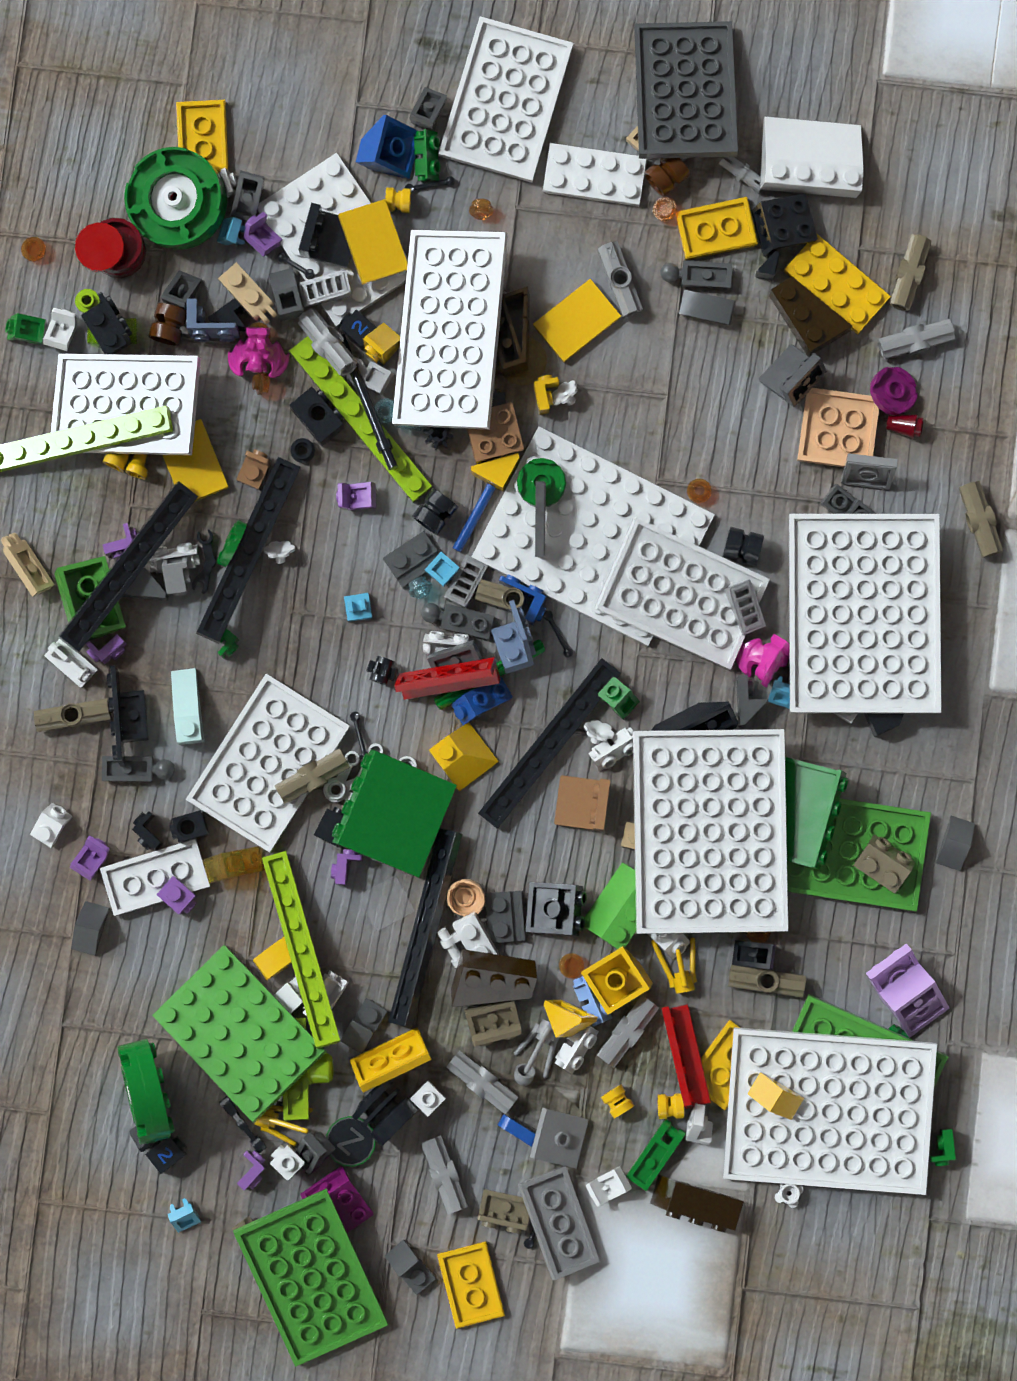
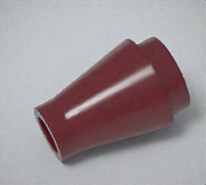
(906, 425)

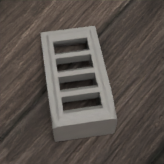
(336, 295)
(750, 594)
(450, 596)

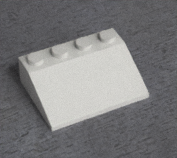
(811, 157)

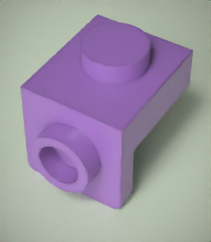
(260, 235)
(356, 496)
(115, 548)
(112, 649)
(90, 858)
(339, 870)
(177, 896)
(253, 1176)

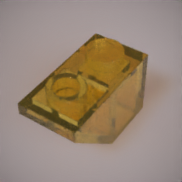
(233, 864)

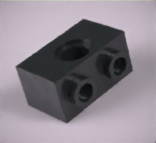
(323, 429)

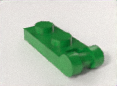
(655, 1155)

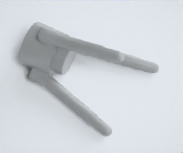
(545, 1035)

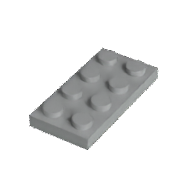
(558, 1223)

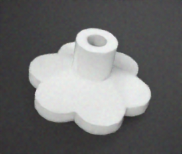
(565, 393)
(279, 550)
(598, 731)

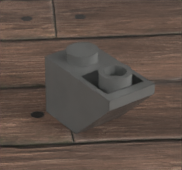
(286, 294)

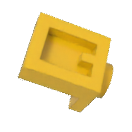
(544, 397)

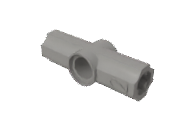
(615, 265)
(916, 339)
(327, 342)
(628, 1031)
(482, 1082)
(444, 1174)

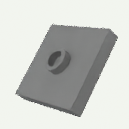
(869, 471)
(559, 1138)

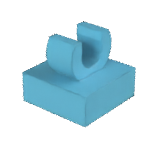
(229, 231)
(442, 569)
(358, 607)
(780, 693)
(183, 1217)

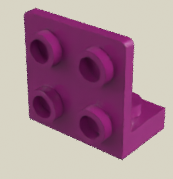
(347, 1200)

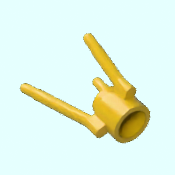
(683, 980)
(270, 1119)

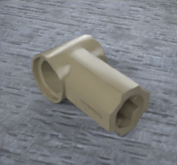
(498, 595)

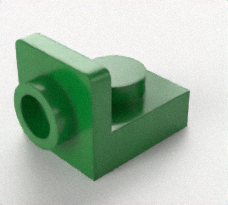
(25, 328)
(230, 645)
(618, 697)
(945, 1143)

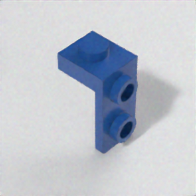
(536, 609)
(480, 700)

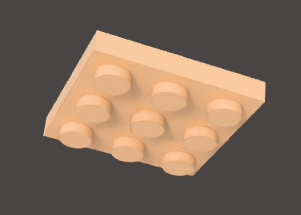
(835, 426)

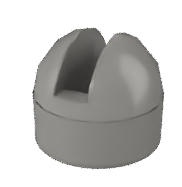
(523, 1078)

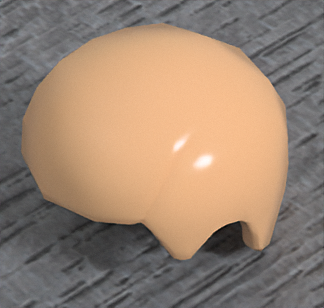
(466, 897)

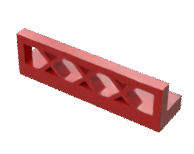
(448, 678)
(686, 1056)

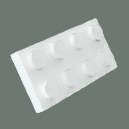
(594, 174)
(136, 881)

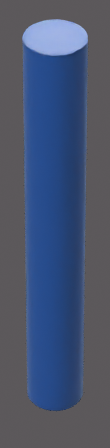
(474, 517)

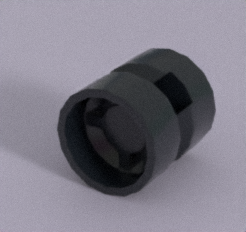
(435, 511)
(743, 546)

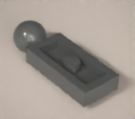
(699, 274)
(459, 620)
(136, 769)

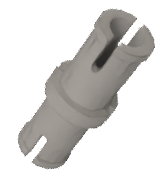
(742, 172)

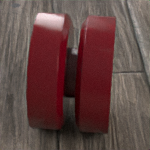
(134, 248)

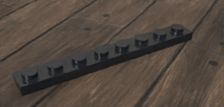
(248, 551)
(127, 567)
(548, 744)
(425, 928)

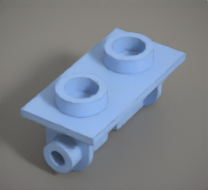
(594, 1007)

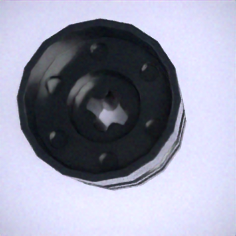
(384, 1112)

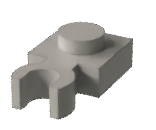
(374, 376)

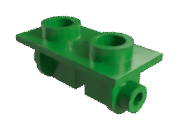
(428, 167)

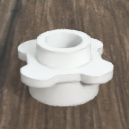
(791, 1200)

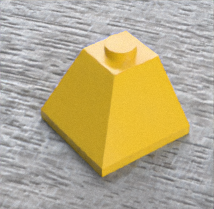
(463, 756)
(617, 979)

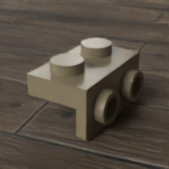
(885, 863)
(493, 1022)
(503, 1210)

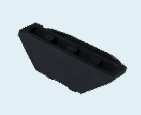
(701, 717)

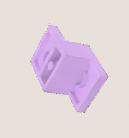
(907, 990)

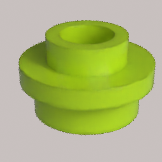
(86, 293)

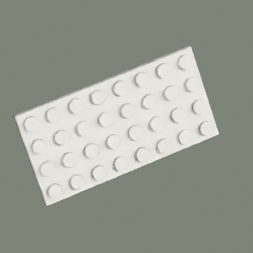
(450, 329)

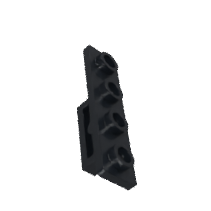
(129, 716)

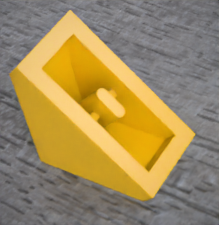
(497, 471)
(567, 1018)
(775, 1096)

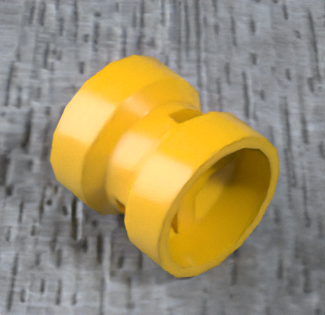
(398, 200)
(614, 1096)
(670, 1106)

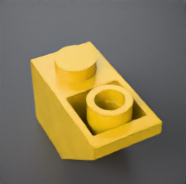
(381, 343)

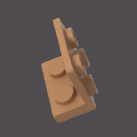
(500, 439)
(582, 803)

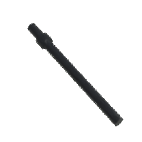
(383, 444)

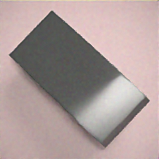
(707, 307)
(840, 502)

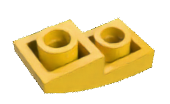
(273, 959)

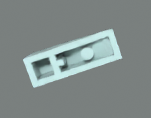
(186, 707)

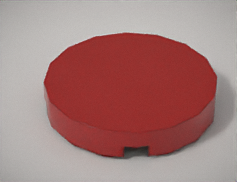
(99, 247)

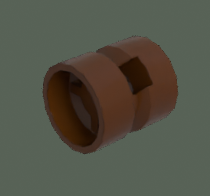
(665, 174)
(168, 324)

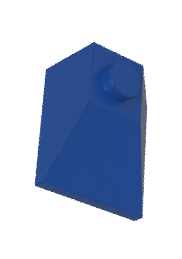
(388, 148)

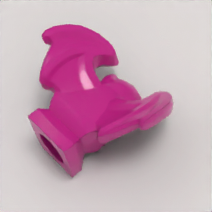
(258, 352)
(767, 657)

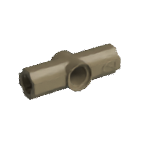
(910, 272)
(980, 519)
(56, 717)
(312, 776)
(783, 983)

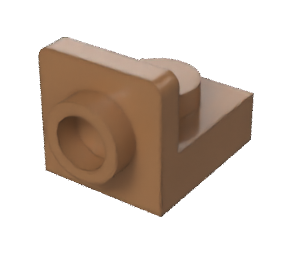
(254, 469)

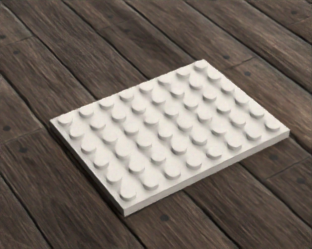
(582, 528)
(864, 613)
(710, 831)
(859, 1117)

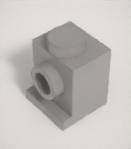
(176, 575)

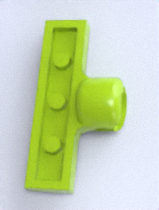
(297, 1097)

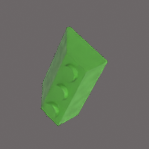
(75, 586)
(615, 909)

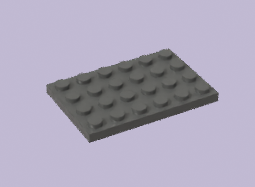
(685, 90)

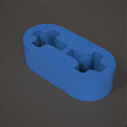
(517, 1129)

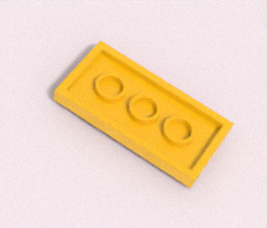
(837, 283)

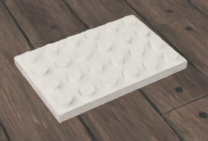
(505, 99)
(336, 192)
(112, 386)
(678, 593)
(264, 747)

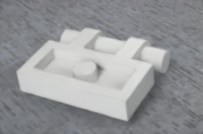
(472, 935)

